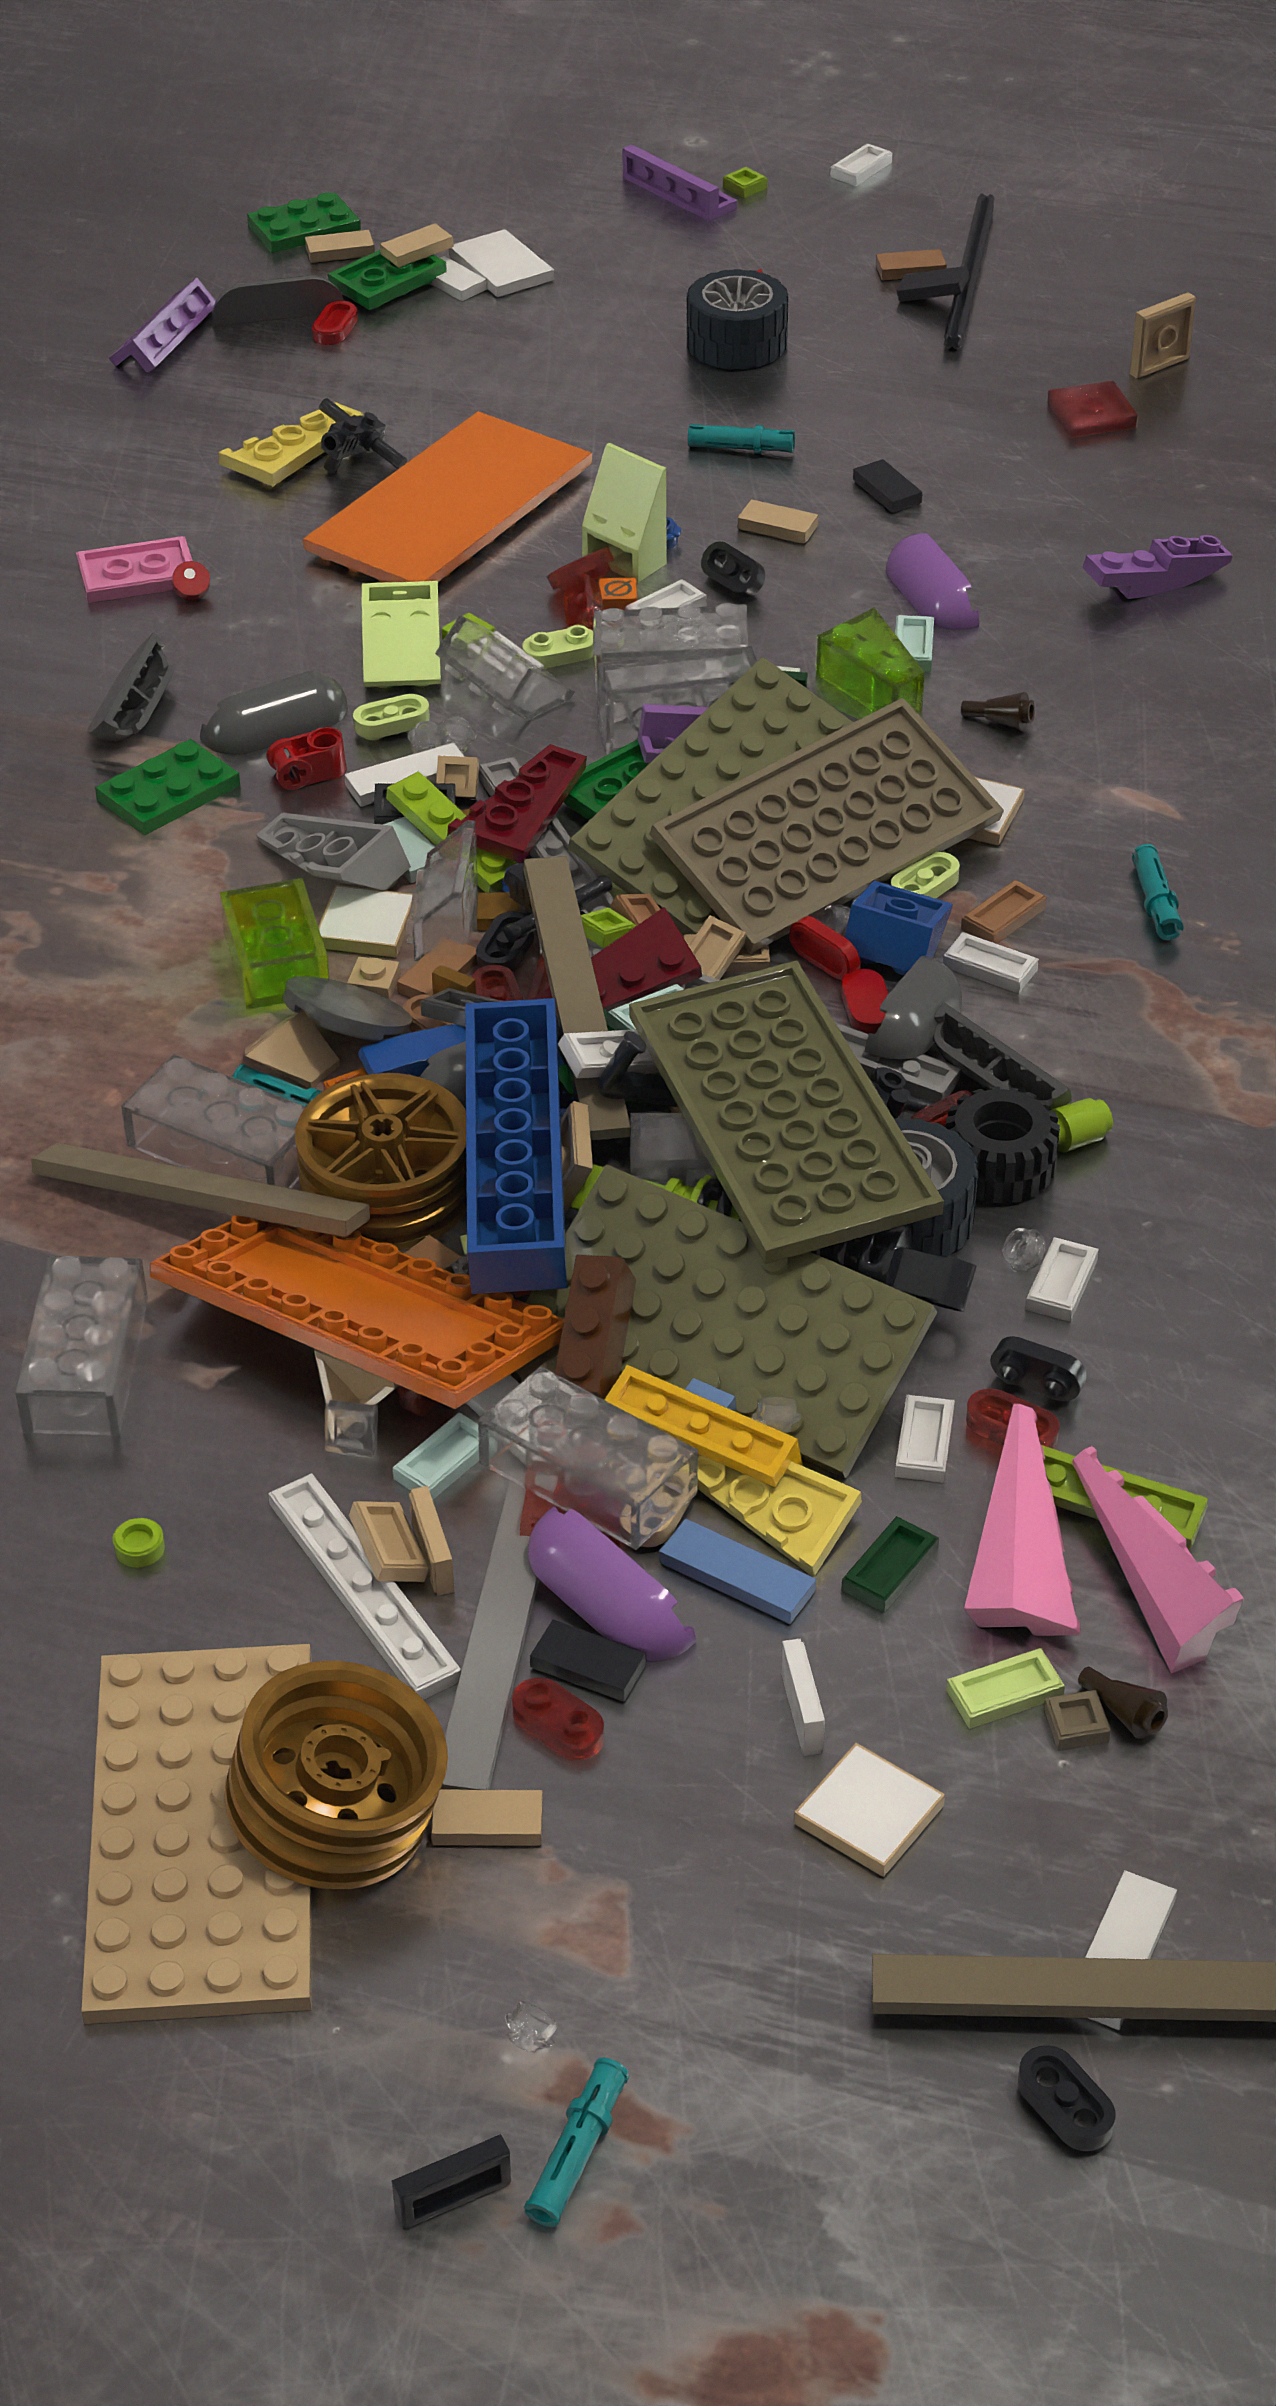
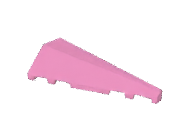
(1020, 1555)
(1171, 1588)

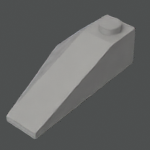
(338, 849)

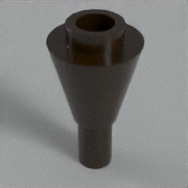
(1009, 710)
(1137, 1707)

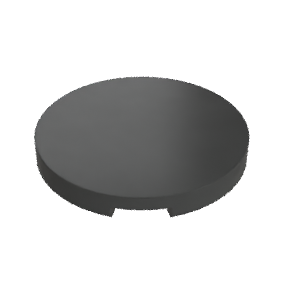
(346, 1008)

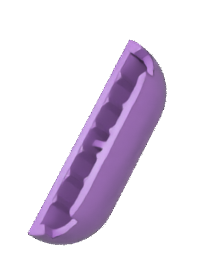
(931, 582)
(606, 1586)

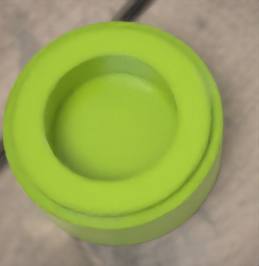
(138, 1542)

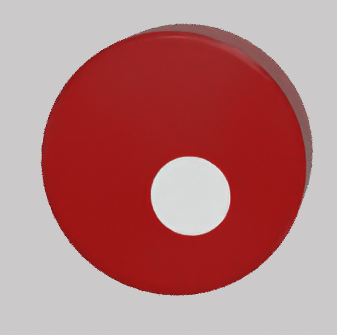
(191, 580)

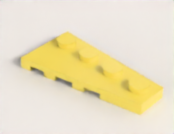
(284, 451)
(796, 1517)

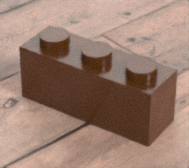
(596, 1323)

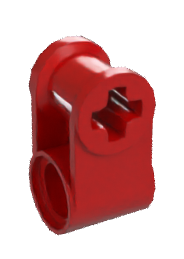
(312, 758)

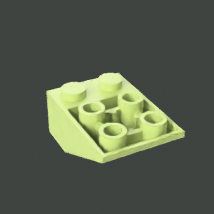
(628, 513)
(400, 634)

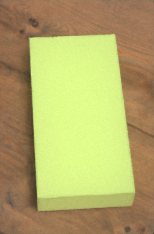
(1004, 1688)

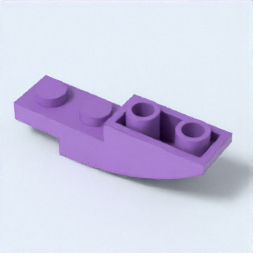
(1164, 568)

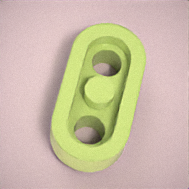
(560, 646)
(390, 716)
(930, 875)

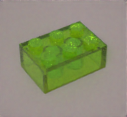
(272, 939)

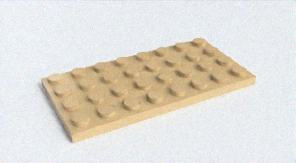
(174, 1898)

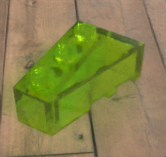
(869, 663)

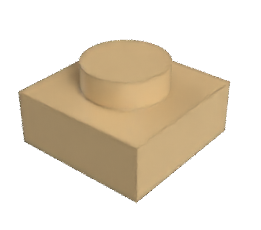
(462, 772)
(375, 975)

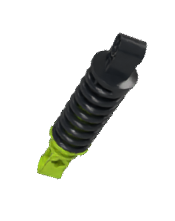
(880, 1255)

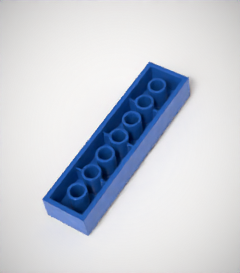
(514, 1148)

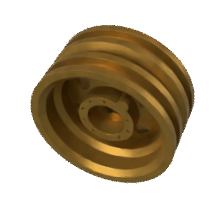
(374, 1141)
(335, 1774)

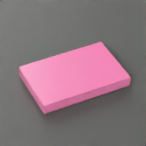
(131, 568)

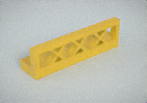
(707, 1426)

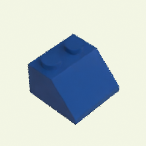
(896, 926)

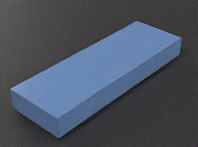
(737, 1571)

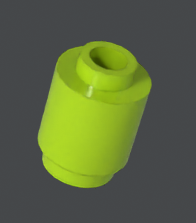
(1083, 1123)

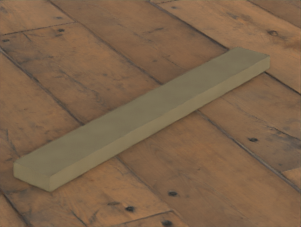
(572, 980)
(201, 1189)
(1074, 1987)

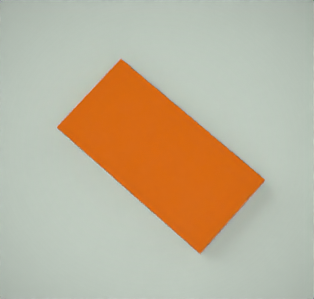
(448, 501)
(364, 1305)

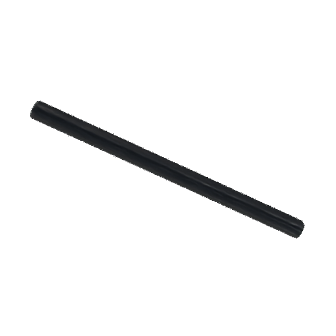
(972, 259)

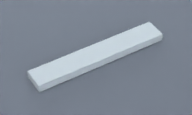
(375, 1605)

